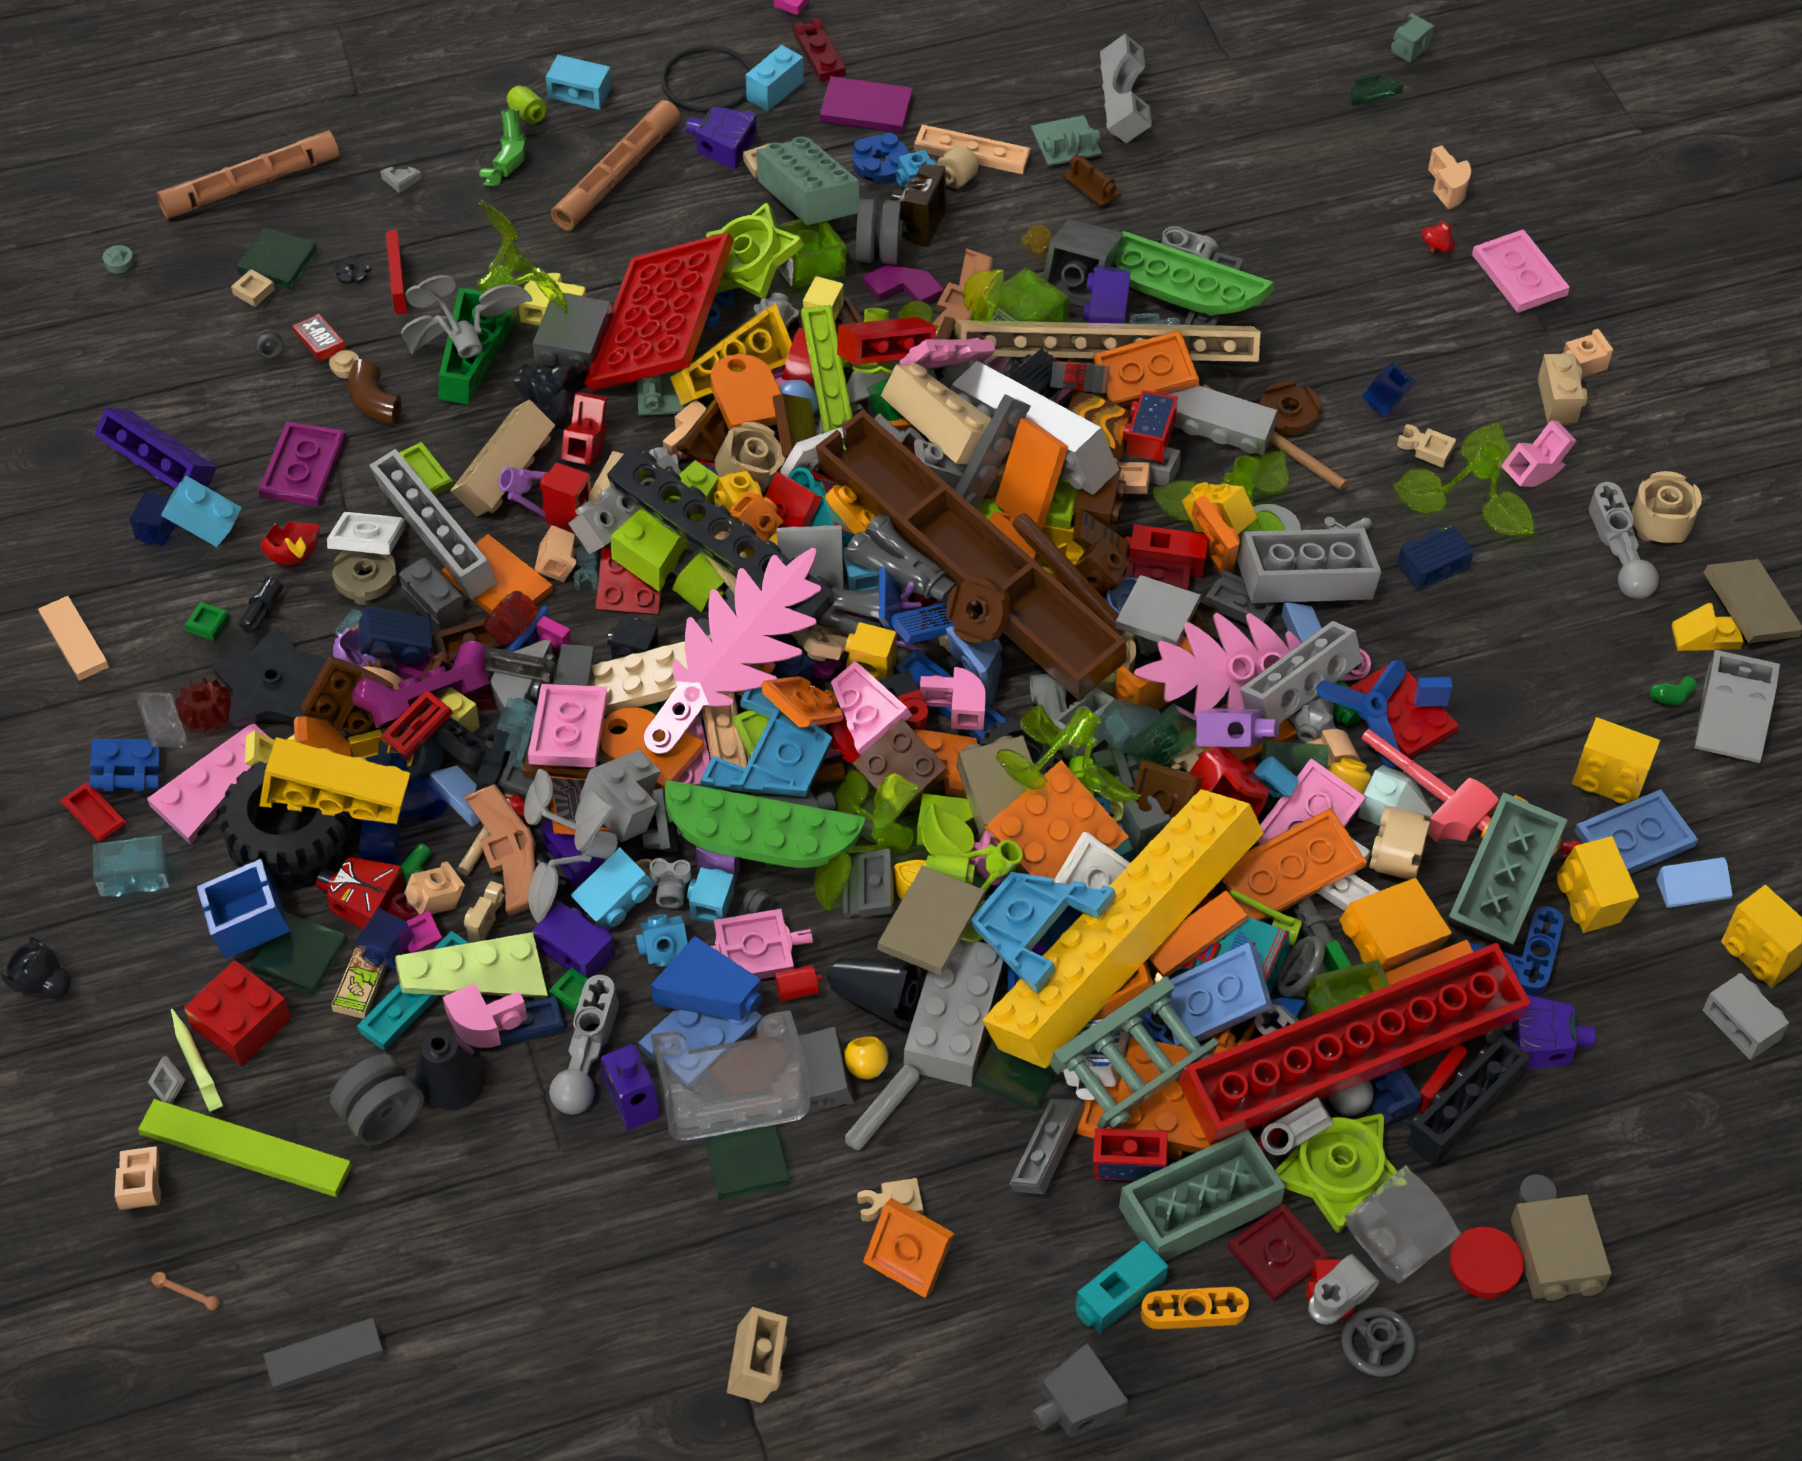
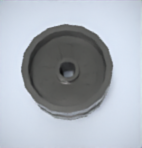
(881, 231)
(376, 1099)

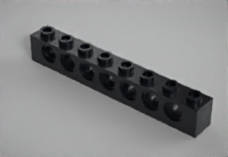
(637, 466)

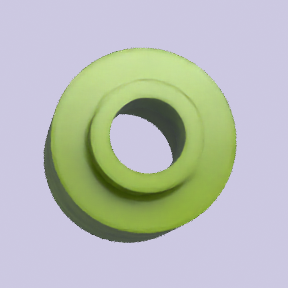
(530, 106)
(953, 866)

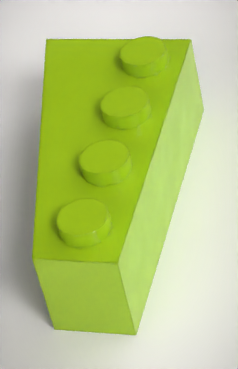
(649, 546)

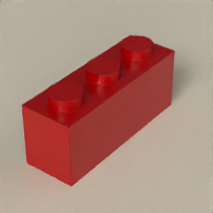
(882, 339)

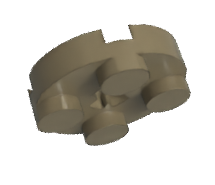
(364, 587)

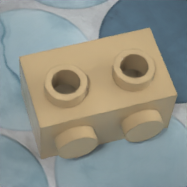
(1561, 388)
(758, 1355)

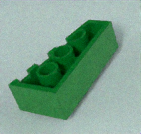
(462, 376)

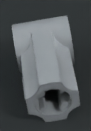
(1049, 693)
(1299, 1125)

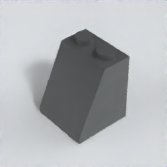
(1075, 253)

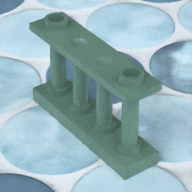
(1101, 1038)

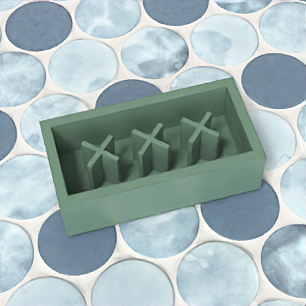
(807, 180)
(1507, 870)
(1202, 1196)

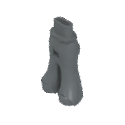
(884, 547)
(858, 602)

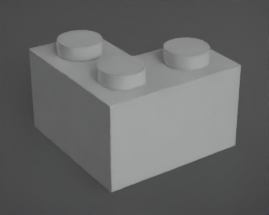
(628, 787)

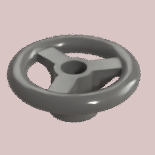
(1305, 967)
(1384, 1327)

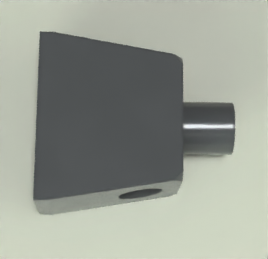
(1080, 1396)

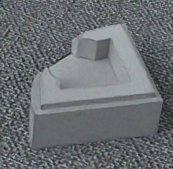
(401, 178)

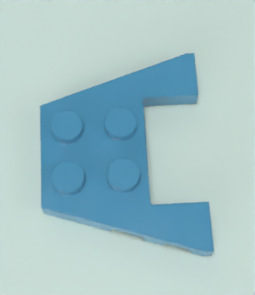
(782, 761)
(1024, 911)

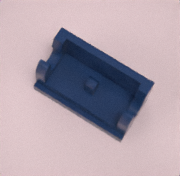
(1394, 1096)

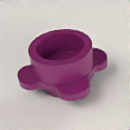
(826, 668)

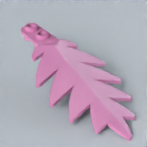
(735, 642)
(1220, 669)

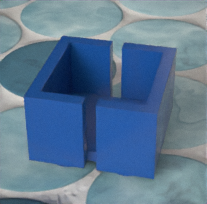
(243, 909)

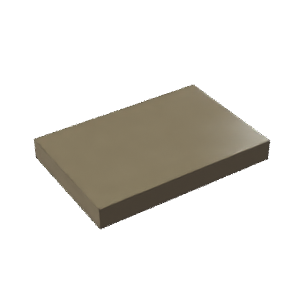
(1753, 601)
(931, 920)

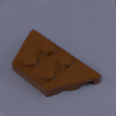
(706, 435)

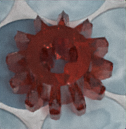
(511, 617)
(203, 705)

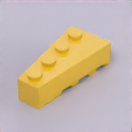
(760, 337)
(332, 783)

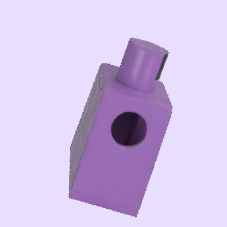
(1224, 727)

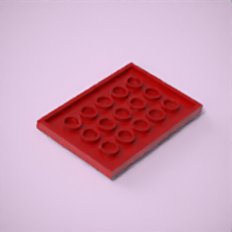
(659, 312)

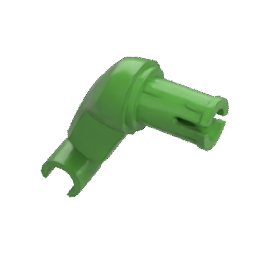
(513, 149)

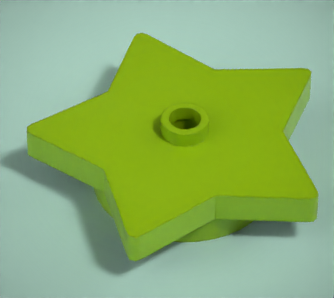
(756, 251)
(1339, 1166)

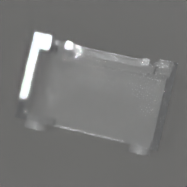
(733, 1083)

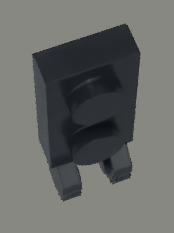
(493, 758)

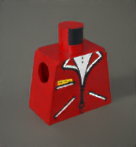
(360, 889)

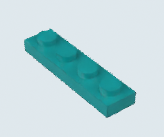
(399, 1009)

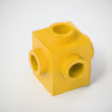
(732, 488)

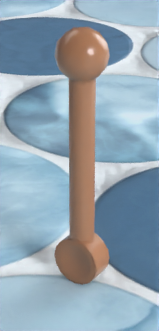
(160, 1280)

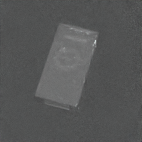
(161, 720)

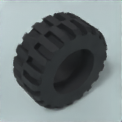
(287, 857)

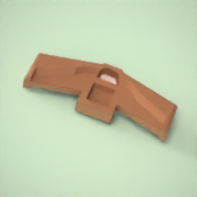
(951, 301)
(508, 847)

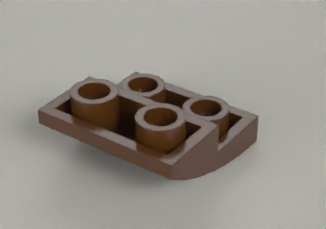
(332, 696)

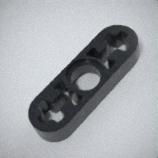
(458, 740)

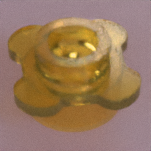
(1037, 238)

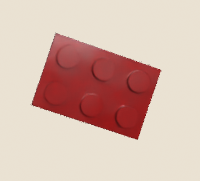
(1413, 727)

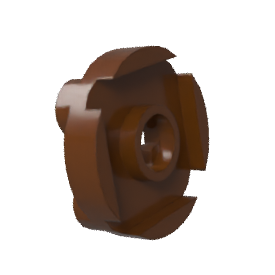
(1305, 402)
(995, 610)

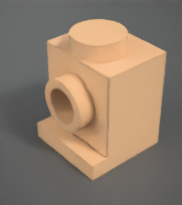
(1590, 352)
(556, 554)
(434, 889)

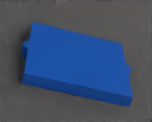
(888, 599)

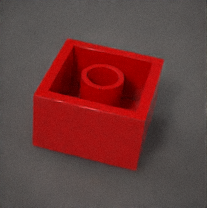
(237, 1013)

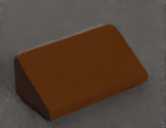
(450, 639)

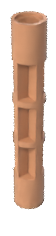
(615, 165)
(247, 174)

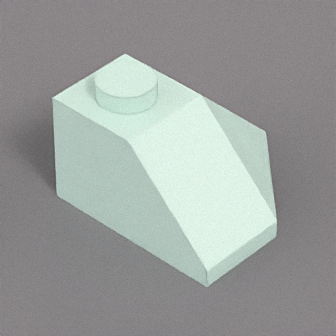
(1391, 789)

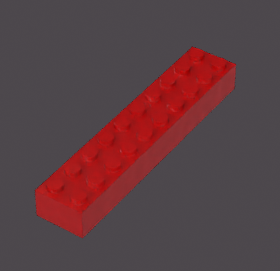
(1353, 1043)

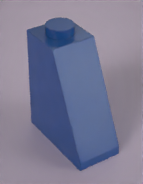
(707, 984)

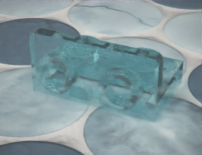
(518, 721)

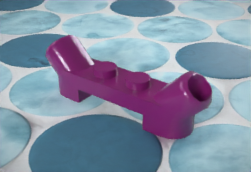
(389, 704)

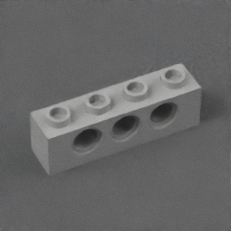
(1294, 677)

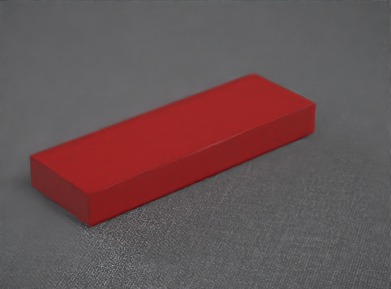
(396, 272)

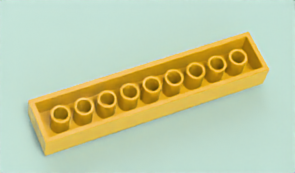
(1149, 904)

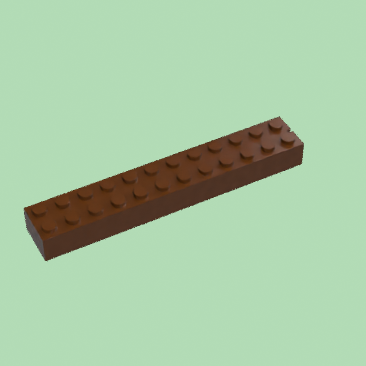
(948, 530)

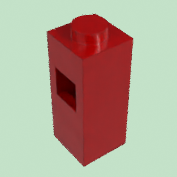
(1169, 546)

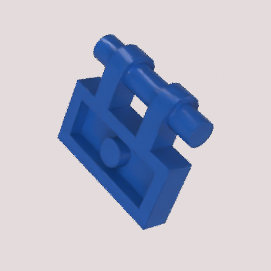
(124, 757)

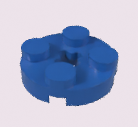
(867, 154)

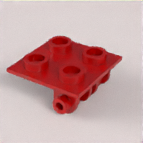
(622, 590)

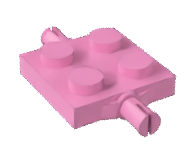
(759, 942)

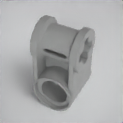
(1189, 242)
(1341, 1290)

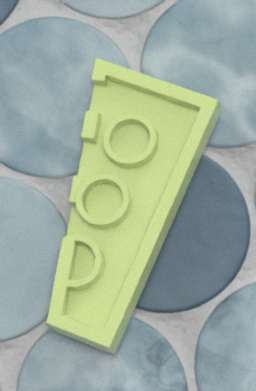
(494, 965)

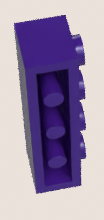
(152, 448)

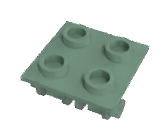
(1066, 138)
(658, 395)

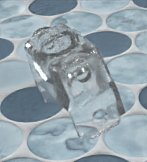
(1402, 1225)

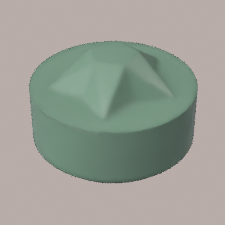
(118, 259)

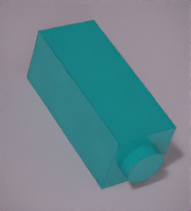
(1120, 1287)

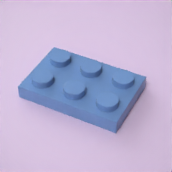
(1642, 829)
(1220, 993)
(702, 1029)

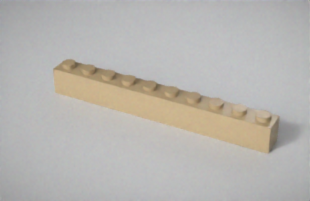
(1086, 339)

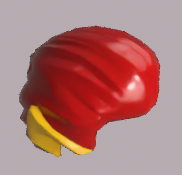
(290, 544)

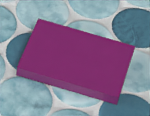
(866, 104)
(302, 464)

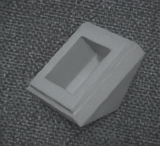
(166, 1080)

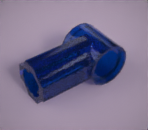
(423, 800)

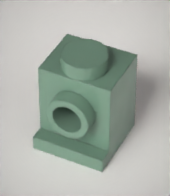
(1412, 38)

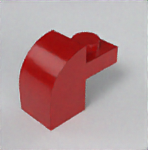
(798, 361)
(588, 429)

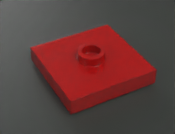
(795, 502)

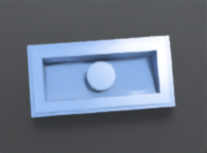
(1300, 620)
(454, 785)
(1695, 882)

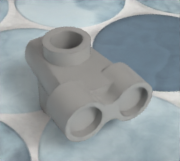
(671, 881)

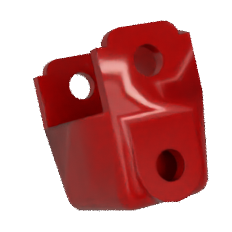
(1228, 777)

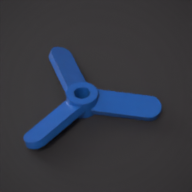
(1370, 705)

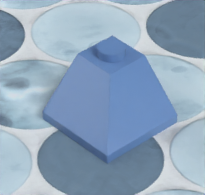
(980, 659)

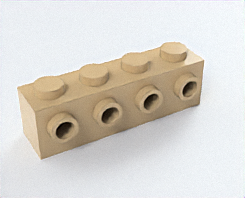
(511, 445)

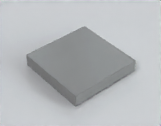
(1157, 611)

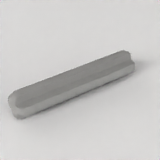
(882, 1107)

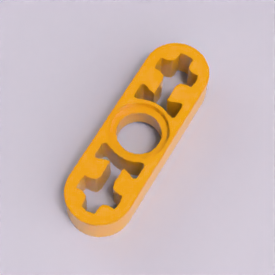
(1222, 1316)

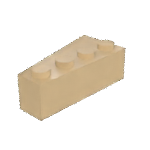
(936, 411)

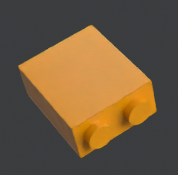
(1395, 925)

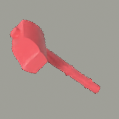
(1462, 810)

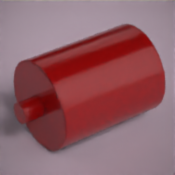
(797, 983)

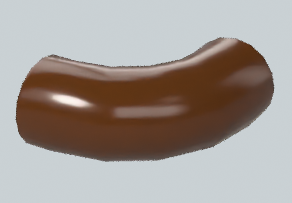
(369, 397)

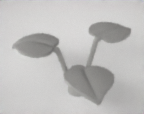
(464, 335)
(588, 838)

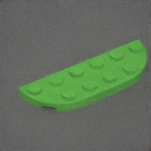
(1189, 278)
(760, 826)

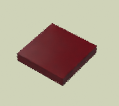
(1277, 1252)

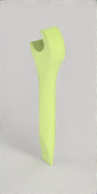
(196, 1065)

